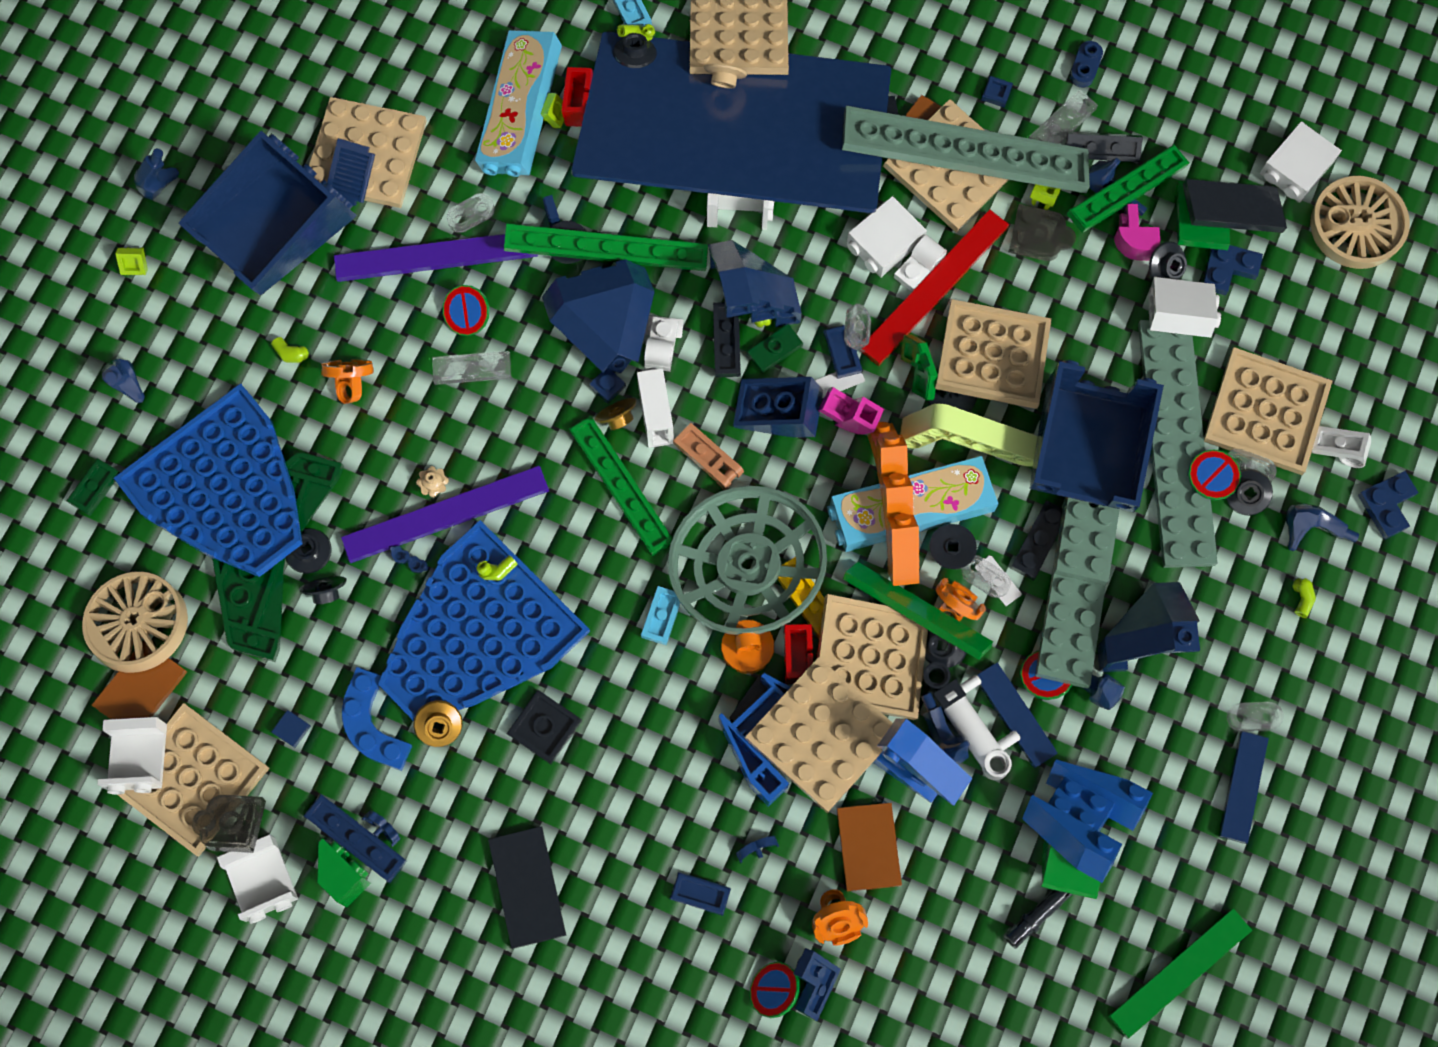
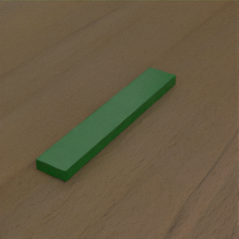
(1127, 188)
(621, 485)
(918, 610)
(1180, 973)

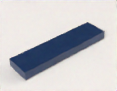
(1016, 715)
(1243, 787)
(355, 838)

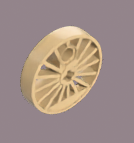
(1360, 222)
(122, 626)

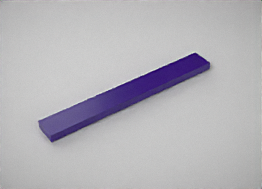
(423, 257)
(445, 514)

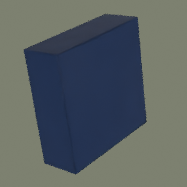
(997, 91)
(551, 210)
(291, 729)

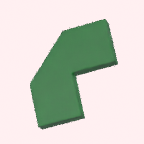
(918, 355)

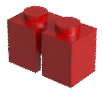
(576, 95)
(796, 647)

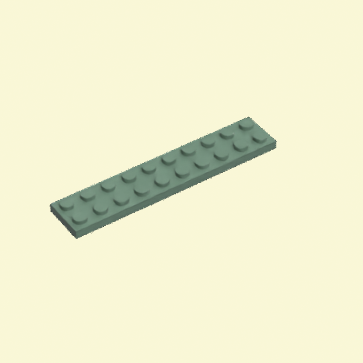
(965, 149)
(1178, 438)

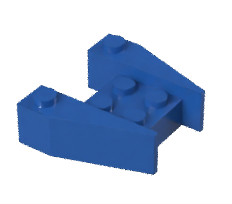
(920, 763)
(756, 768)
(1079, 811)

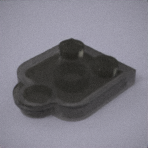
(1040, 234)
(230, 823)

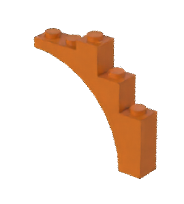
(897, 501)

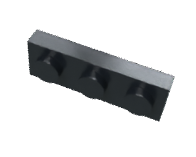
(1107, 146)
(726, 342)
(1038, 541)

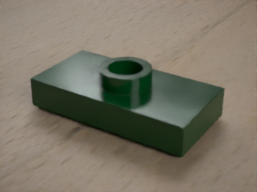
(775, 348)
(93, 487)

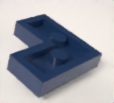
(1234, 261)
(1383, 500)
(820, 979)

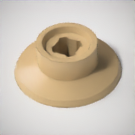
(724, 75)

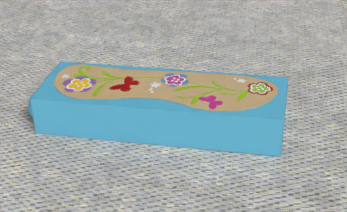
(517, 103)
(939, 499)

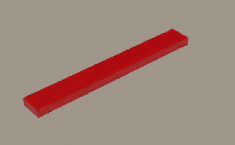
(934, 287)

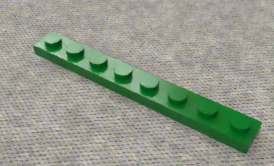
(605, 247)

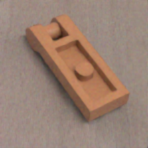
(707, 456)

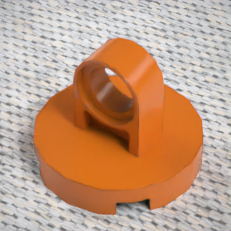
(347, 374)
(959, 600)
(748, 651)
(838, 921)

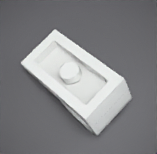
(923, 260)
(661, 343)
(1348, 445)

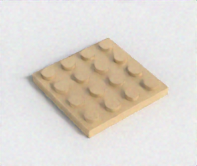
(739, 35)
(390, 135)
(947, 192)
(993, 354)
(1268, 410)
(875, 653)
(821, 734)
(197, 767)

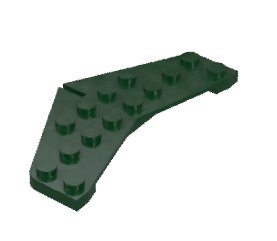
(253, 603)

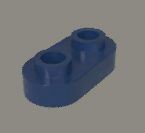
(1088, 62)

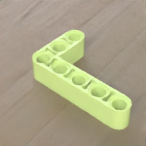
(968, 430)

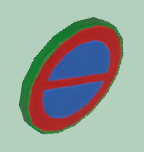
(466, 310)
(1214, 474)
(1037, 686)
(774, 990)

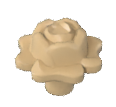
(432, 481)

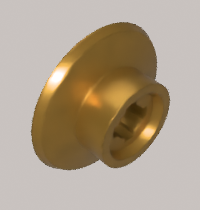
(617, 414)
(442, 713)

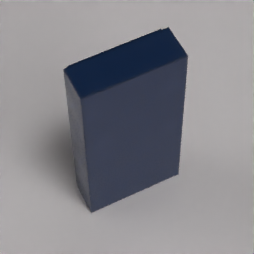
(843, 357)
(700, 894)

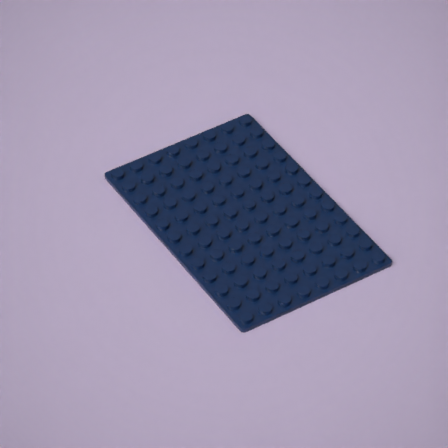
(754, 141)

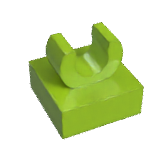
(552, 110)
(1044, 195)
(131, 261)

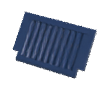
(351, 170)

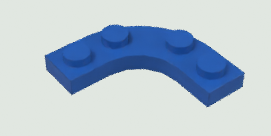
(359, 724)

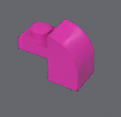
(1133, 240)
(852, 415)

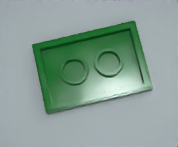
(1197, 235)

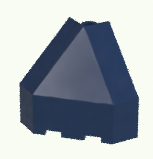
(754, 285)
(603, 312)
(1154, 625)

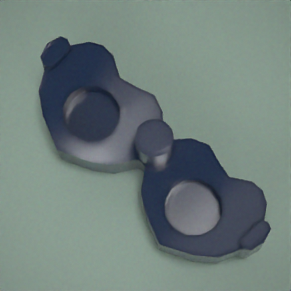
(403, 557)
(382, 826)
(756, 846)

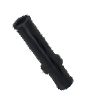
(1030, 922)

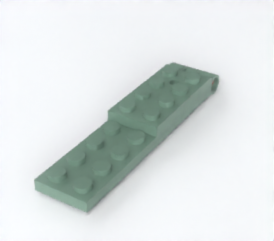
(1077, 592)

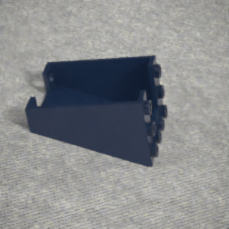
(266, 213)
(1095, 439)

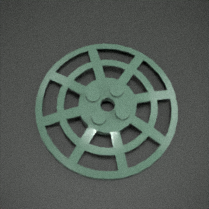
(743, 547)

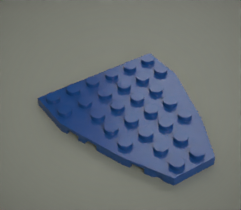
(221, 486)
(477, 634)

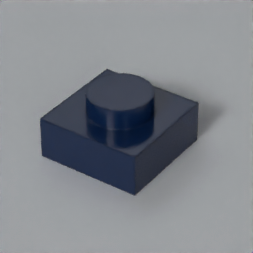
(607, 385)

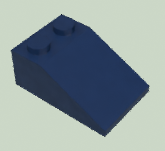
(779, 406)

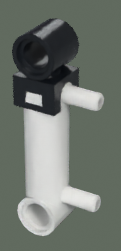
(966, 720)

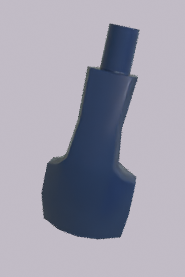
(1103, 174)
(151, 178)
(122, 377)
(1303, 517)
(1105, 691)
(952, 745)

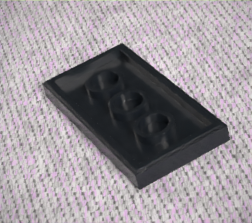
(1234, 206)
(527, 888)

